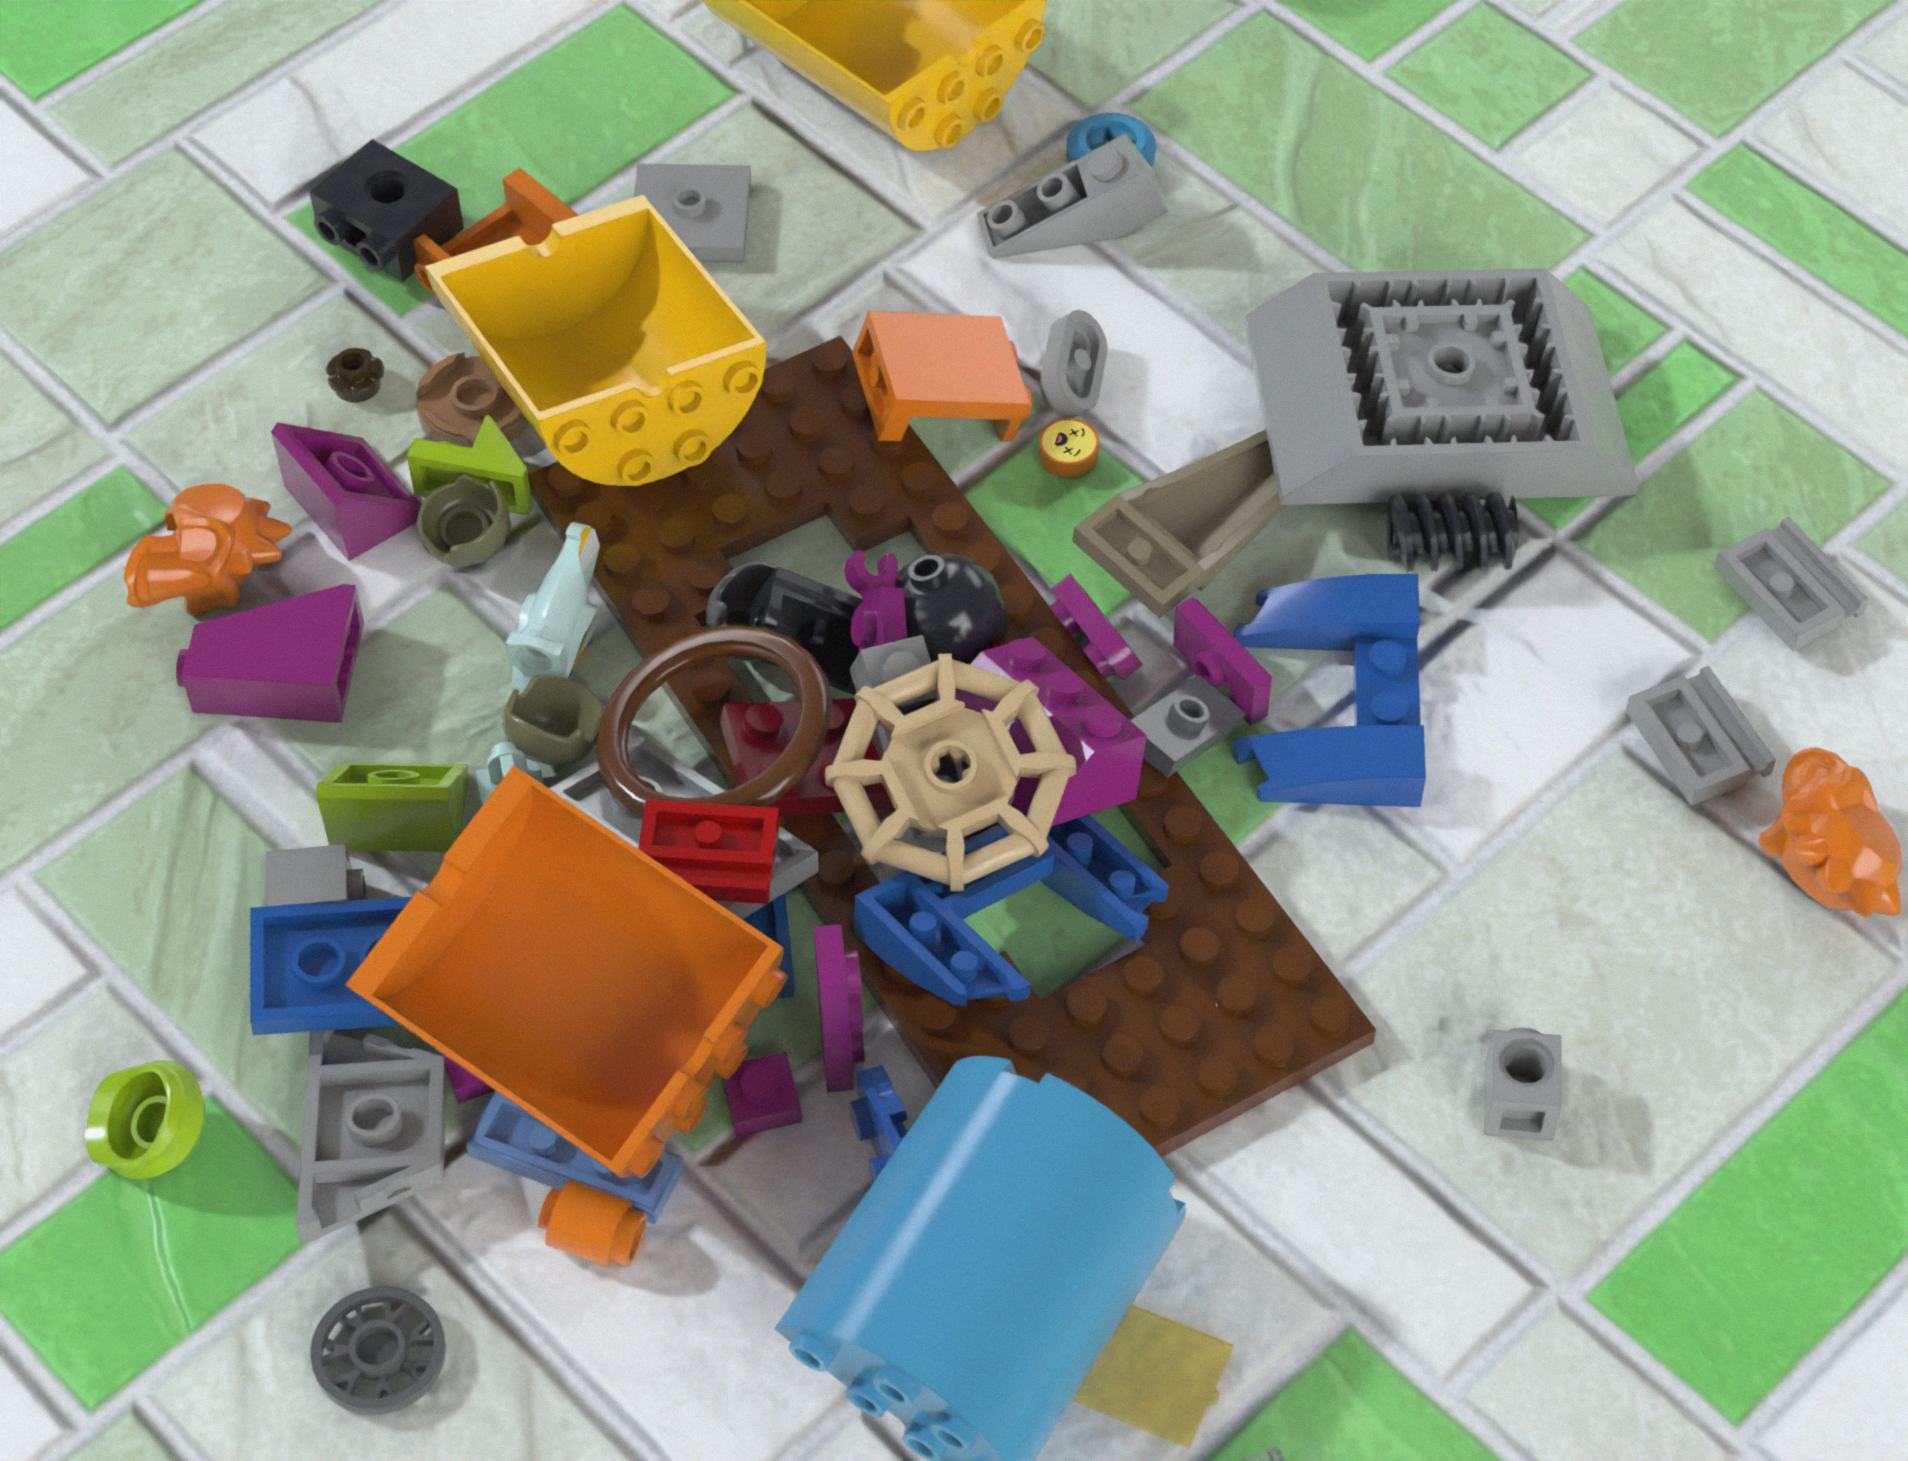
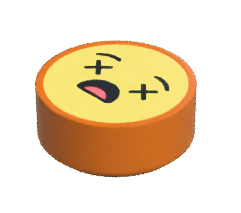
(1068, 447)

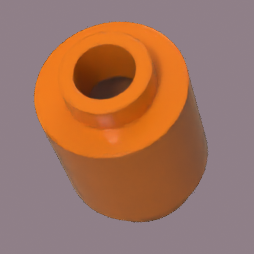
(592, 1224)

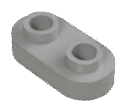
(1073, 364)

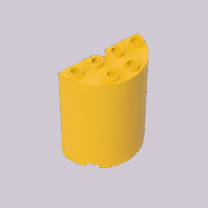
(904, 65)
(609, 342)

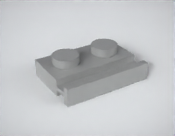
(1790, 584)
(1700, 735)

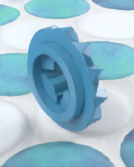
(1103, 127)

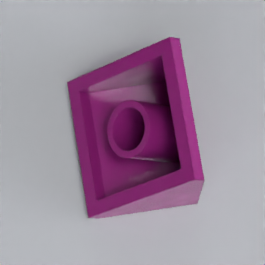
(343, 487)

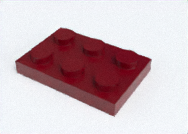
(762, 731)

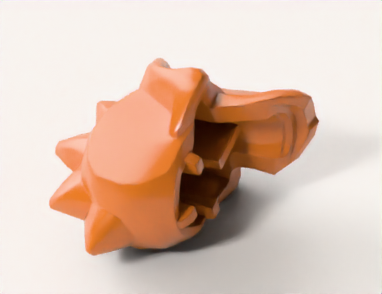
(210, 553)
(1835, 836)

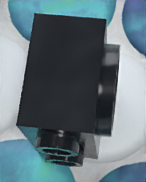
(381, 205)

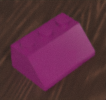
(1089, 727)

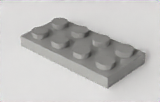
(666, 774)

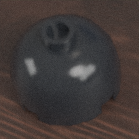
(952, 605)

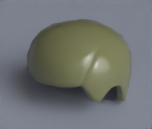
(464, 522)
(553, 720)

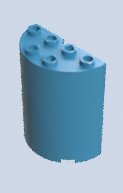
(988, 1264)

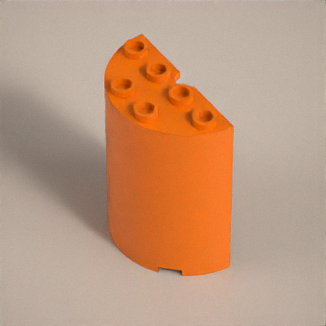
(574, 976)

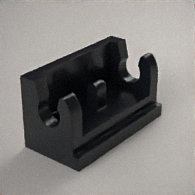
(814, 618)

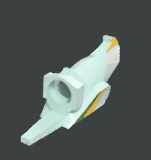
(559, 617)

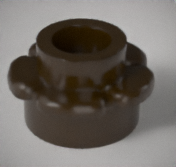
(355, 374)

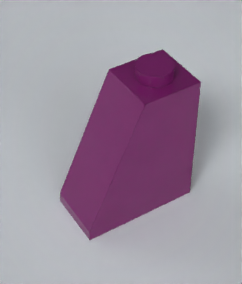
(276, 658)

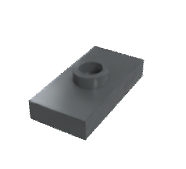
(1186, 724)

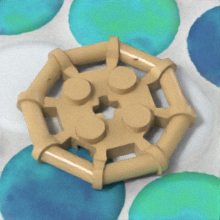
(941, 806)

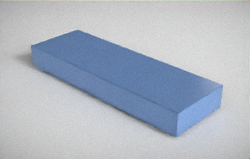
(527, 1147)

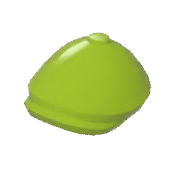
(145, 1119)

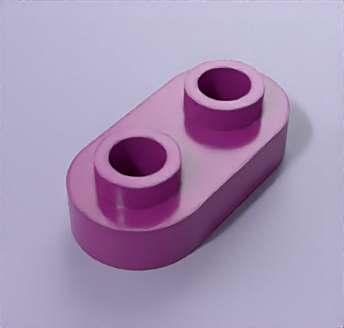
(1107, 647)

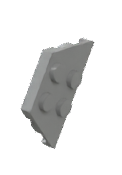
(367, 1129)

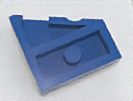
(878, 1116)

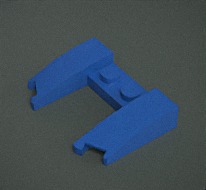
(1384, 752)
(921, 924)

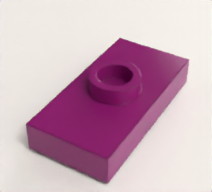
(1221, 659)

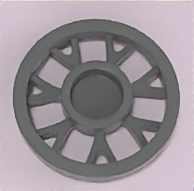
(378, 1350)

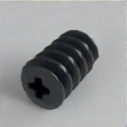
(1452, 529)

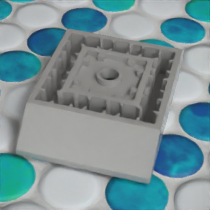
(1370, 415)

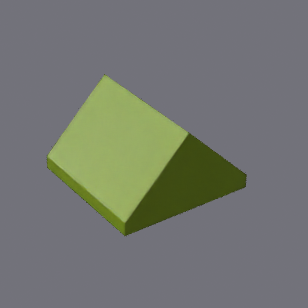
(393, 805)

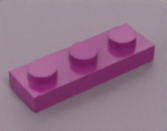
(838, 1007)

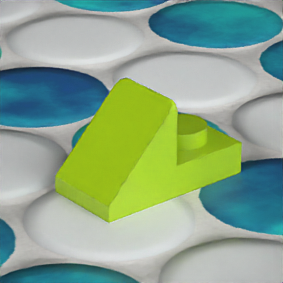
(488, 460)

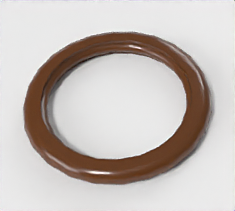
(694, 649)

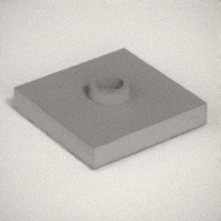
(701, 205)

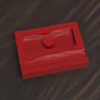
(714, 846)

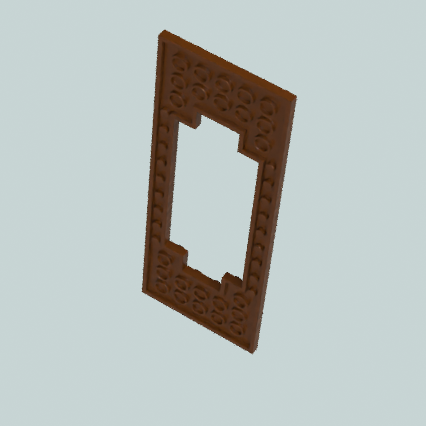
(1169, 1037)

